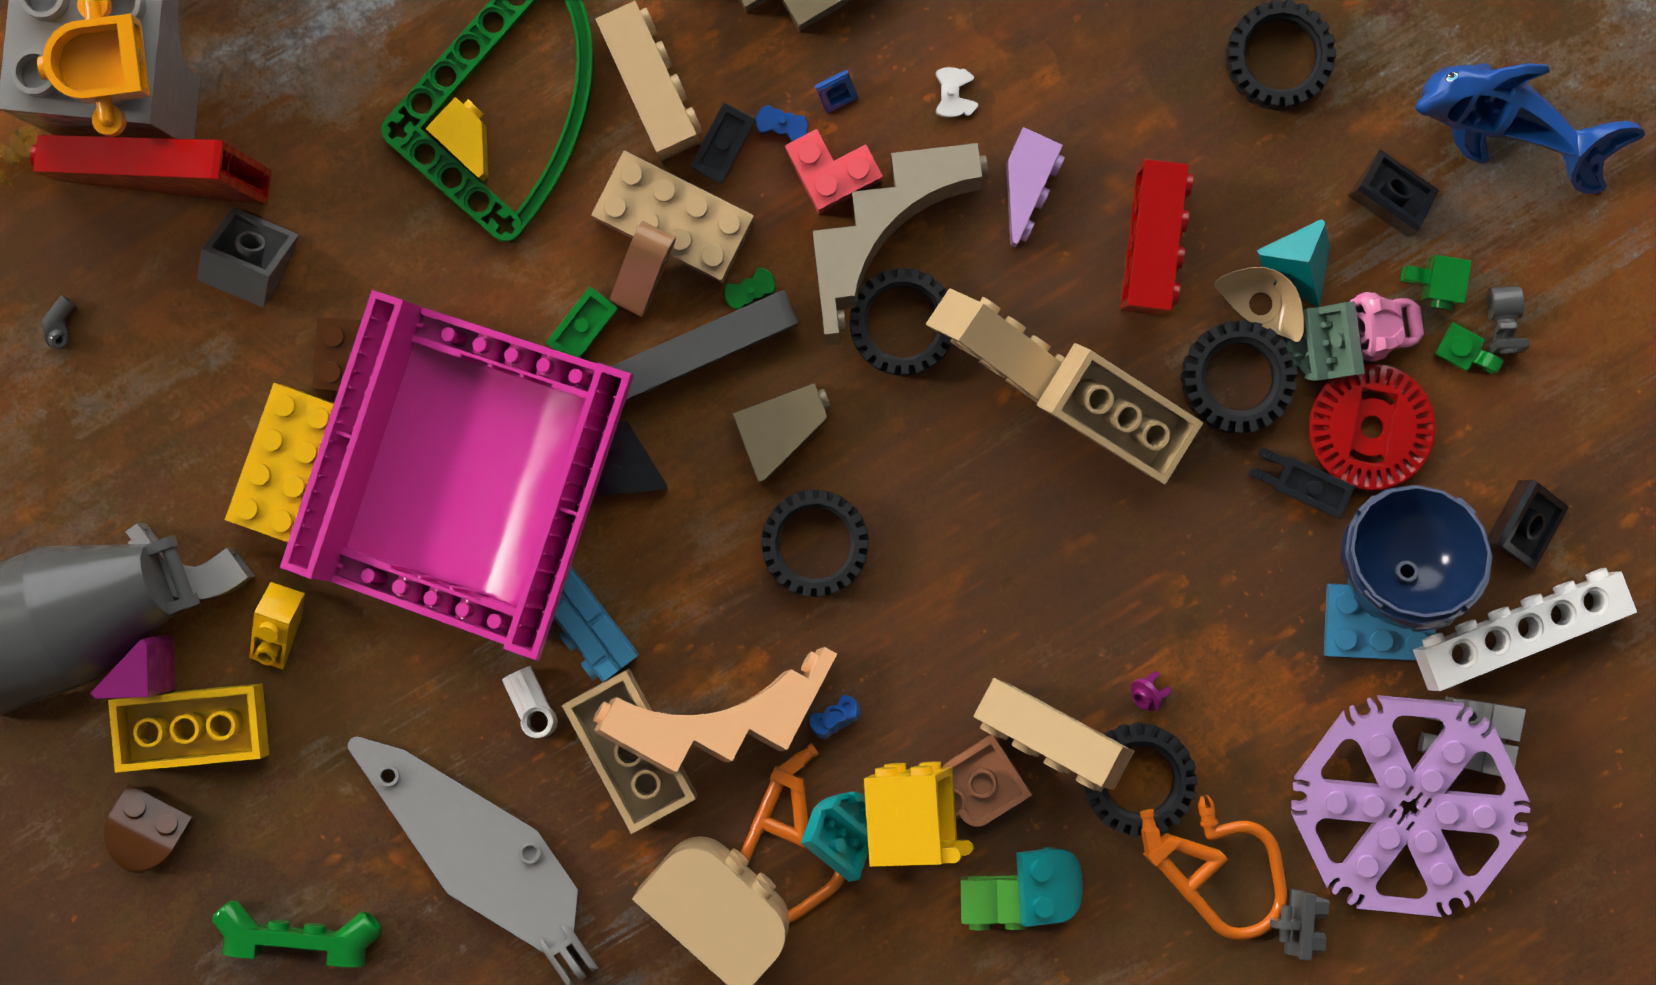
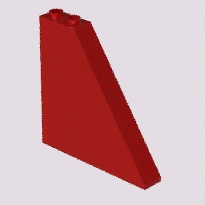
(154, 165)

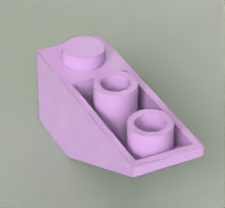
(1026, 175)

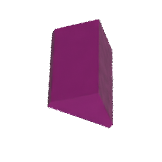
(142, 672)

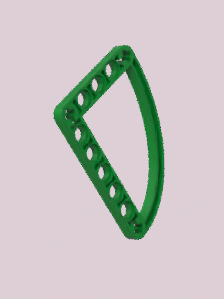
(464, 70)

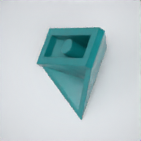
(1301, 259)

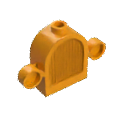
(98, 62)

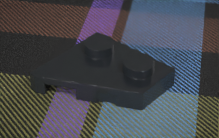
(628, 466)

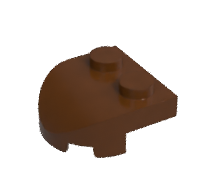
(143, 831)

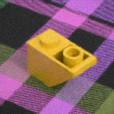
(276, 625)

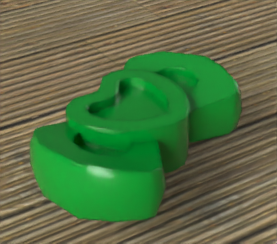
(750, 288)

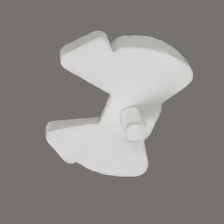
(951, 104)

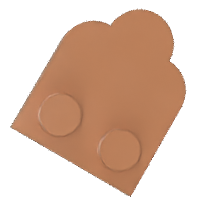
(986, 782)

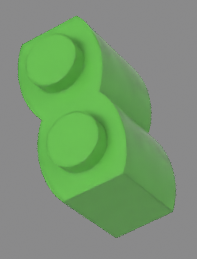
(990, 901)

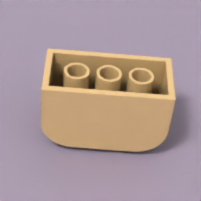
(717, 909)

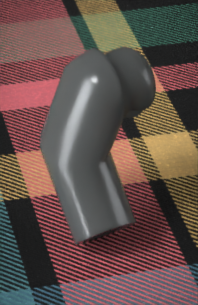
(54, 323)

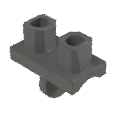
(1298, 924)

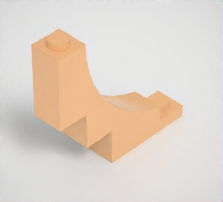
(768, 716)

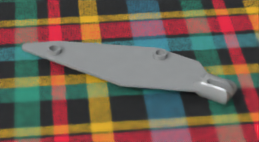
(480, 853)

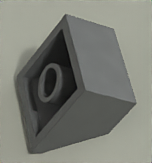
(246, 256)

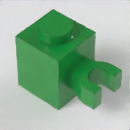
(1442, 280)

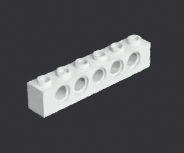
(1610, 604)

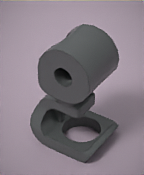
(1504, 307)

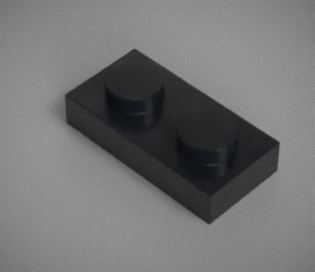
(723, 143)

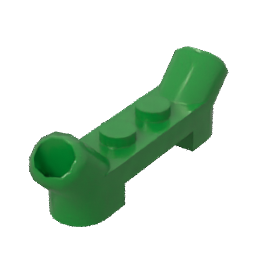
(245, 937)

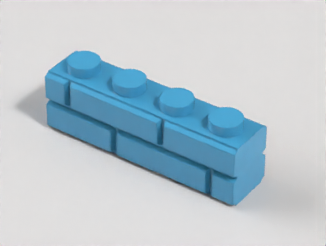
(591, 630)

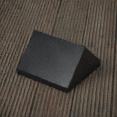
(1394, 193)
(1527, 523)

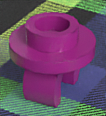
(1146, 695)

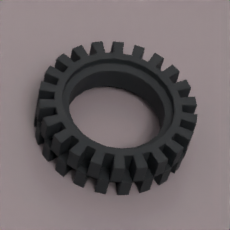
(1281, 369)
(1182, 781)

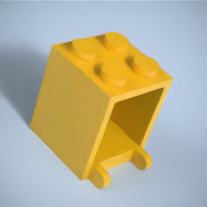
(912, 816)

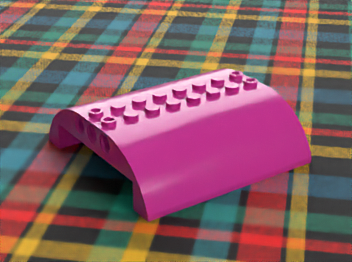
(457, 472)

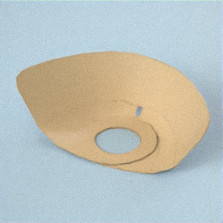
(1286, 312)

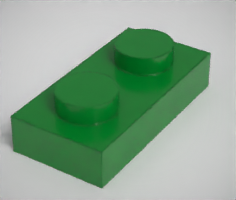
(582, 324)

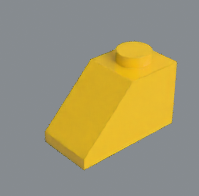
(463, 135)

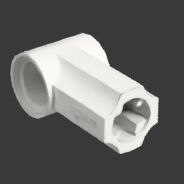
(528, 699)

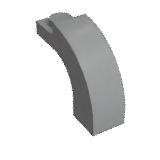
(212, 579)

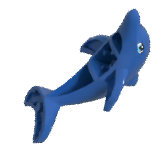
(1502, 105)

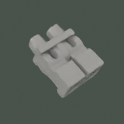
(1506, 720)

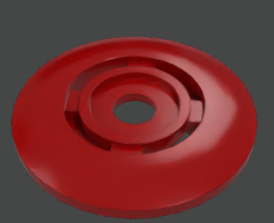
(1405, 432)

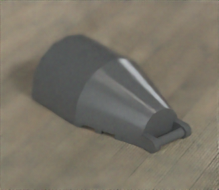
(79, 612)

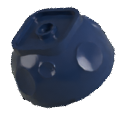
(1430, 538)

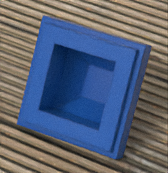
(836, 91)

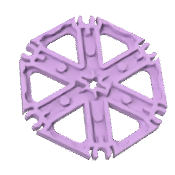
(1394, 777)

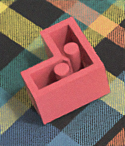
(829, 180)

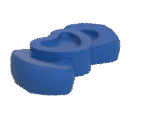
(781, 123)
(835, 717)

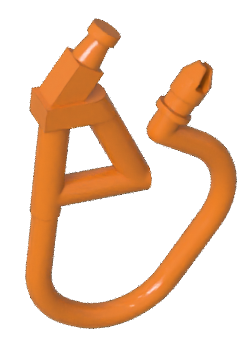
(784, 776)
(1159, 848)

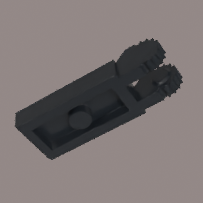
(1306, 484)

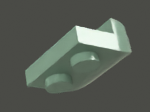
(1329, 343)

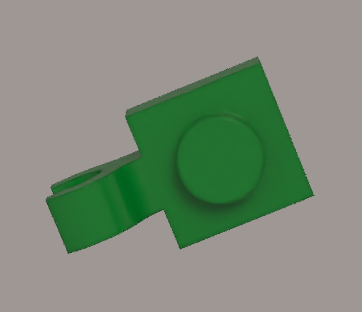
(1462, 349)

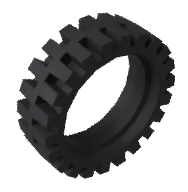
(1305, 19)
(859, 327)
(819, 586)

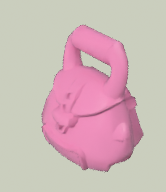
(1383, 326)

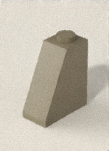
(780, 426)

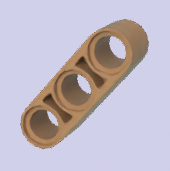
(642, 269)

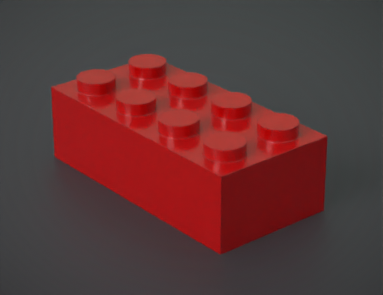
(1155, 237)

